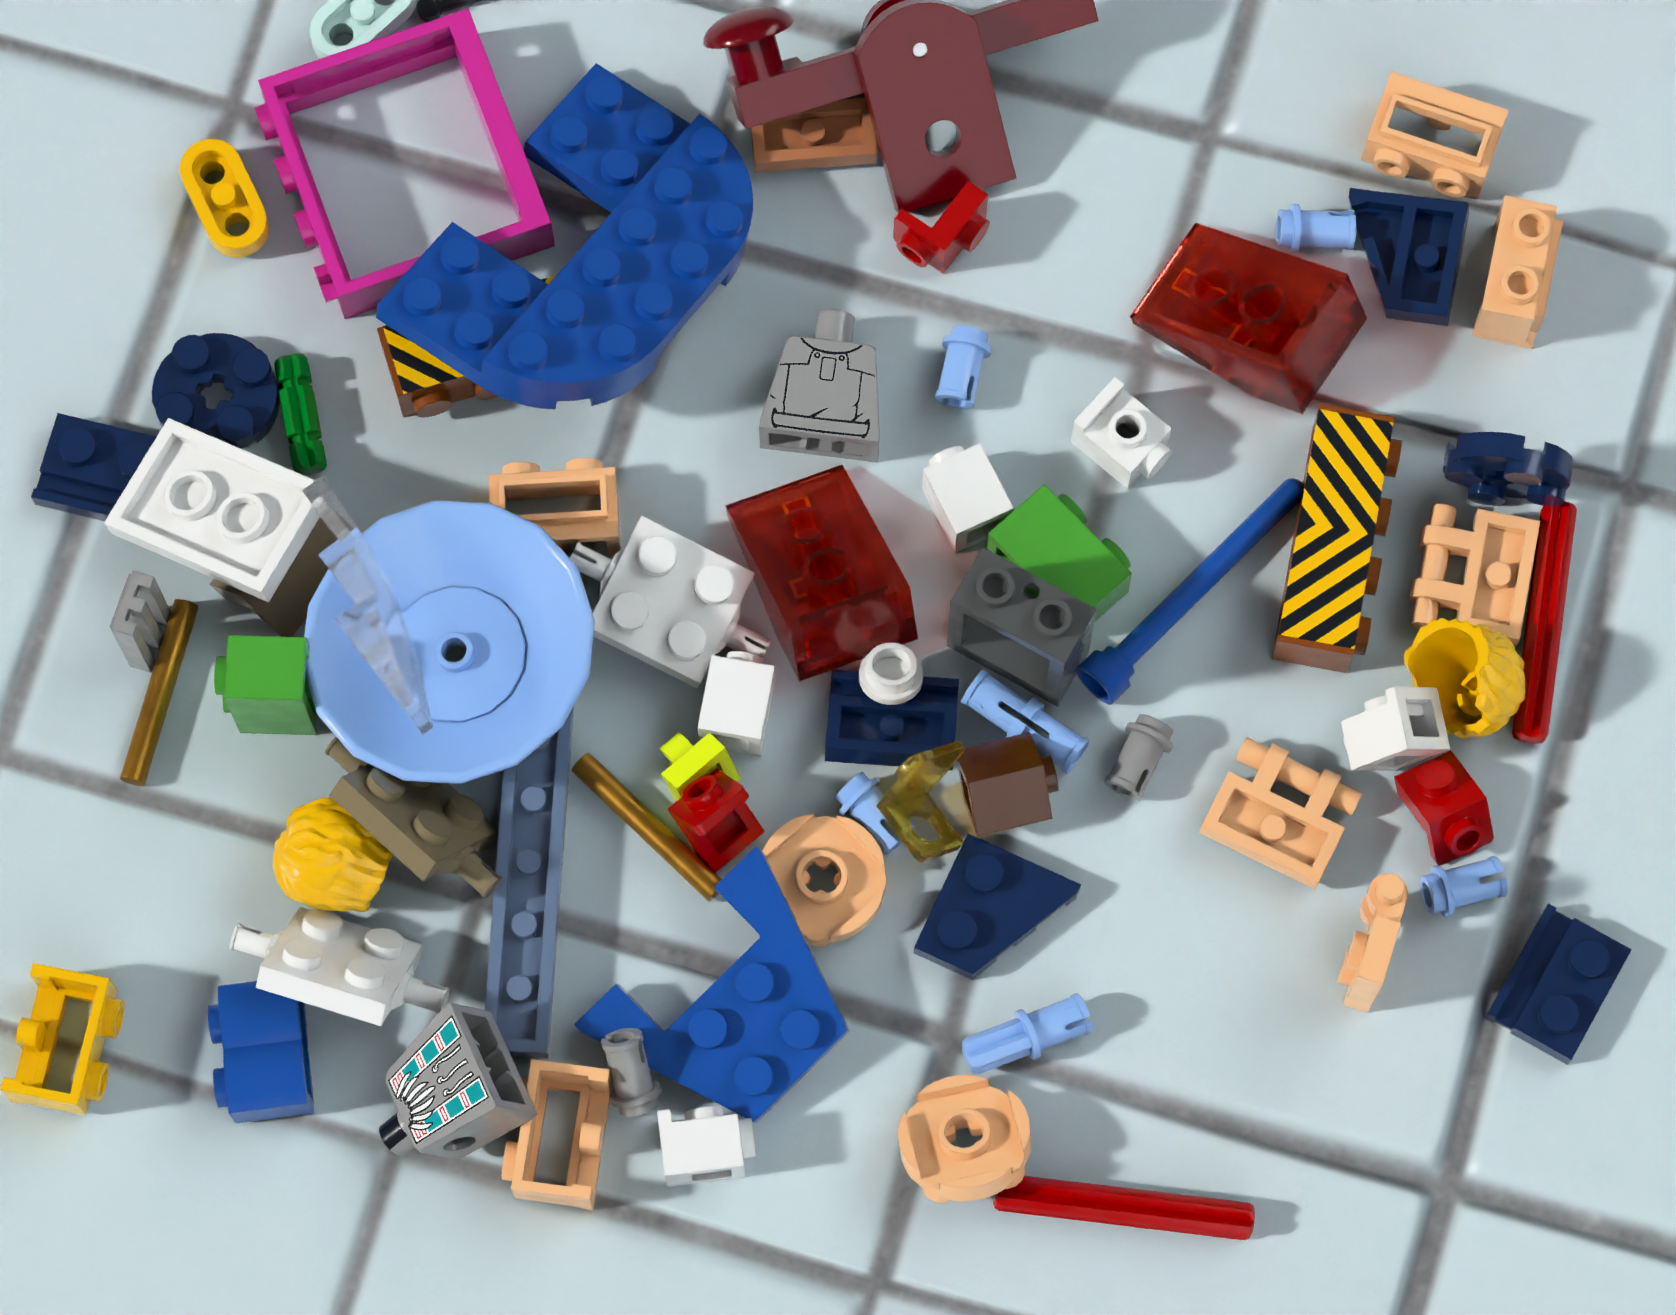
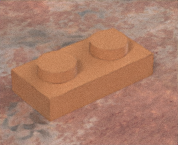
(816, 138)

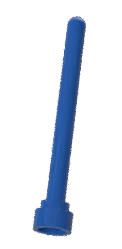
(1108, 672)

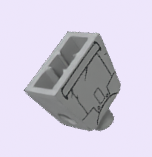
(824, 394)

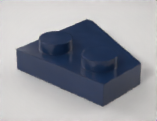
(1412, 251)
(988, 907)

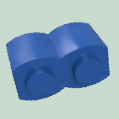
(263, 1054)

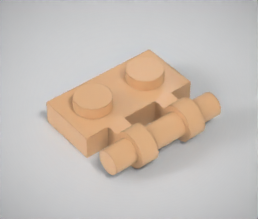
(1495, 574)
(1274, 828)
(1371, 952)

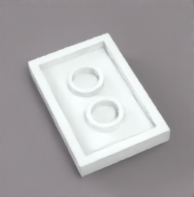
(216, 510)

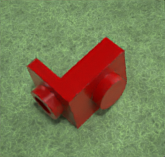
(958, 228)
(1446, 807)
(716, 818)

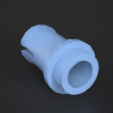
(1315, 229)
(962, 366)
(860, 800)
(1460, 886)

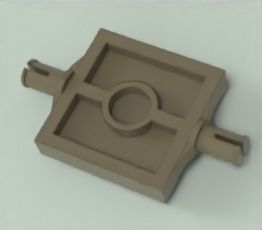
(418, 822)

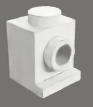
(1122, 457)
(1396, 730)
(704, 1146)

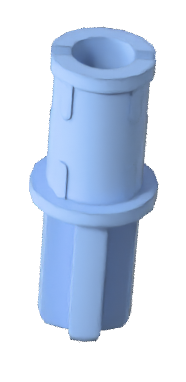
(1027, 1034)

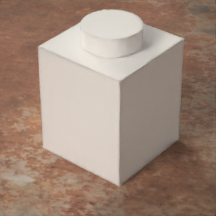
(965, 495)
(737, 701)

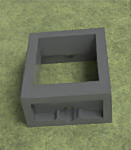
(1018, 637)

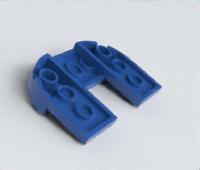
(598, 326)

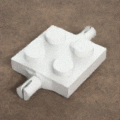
(669, 601)
(340, 966)

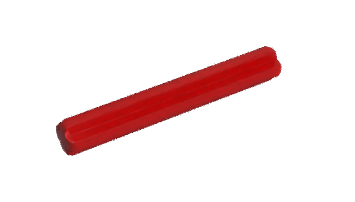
(1545, 621)
(1128, 1207)

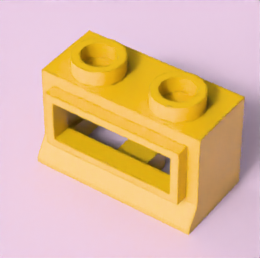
(40, 1035)

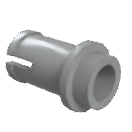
(1139, 756)
(633, 1087)

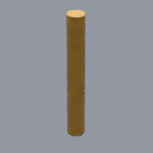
(159, 692)
(647, 826)

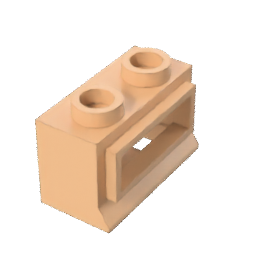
(1445, 168)
(1519, 272)
(579, 478)
(522, 1156)

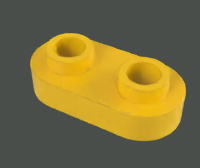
(226, 201)

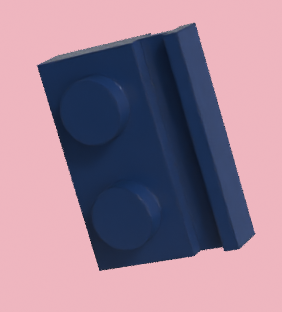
(88, 466)
(888, 734)
(1558, 984)

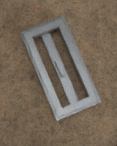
(137, 619)

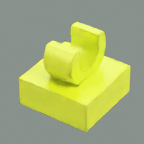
(694, 761)

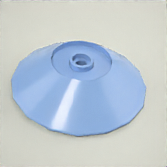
(473, 582)

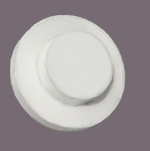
(891, 674)

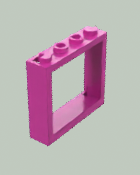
(370, 65)

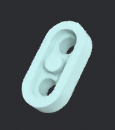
(359, 18)

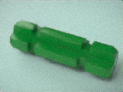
(300, 414)

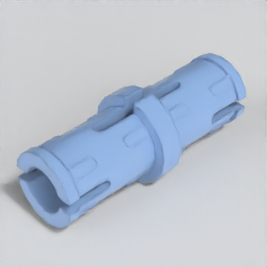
(989, 695)

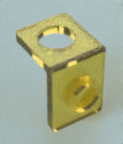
(911, 798)

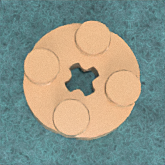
(858, 883)
(973, 1171)

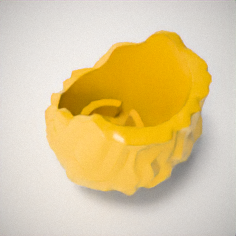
(1474, 673)
(329, 858)

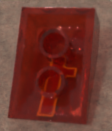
(1253, 315)
(823, 572)

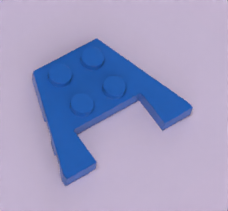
(755, 1023)

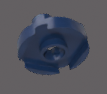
(211, 359)
(1500, 467)

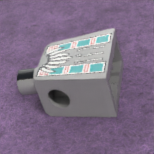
(455, 1087)

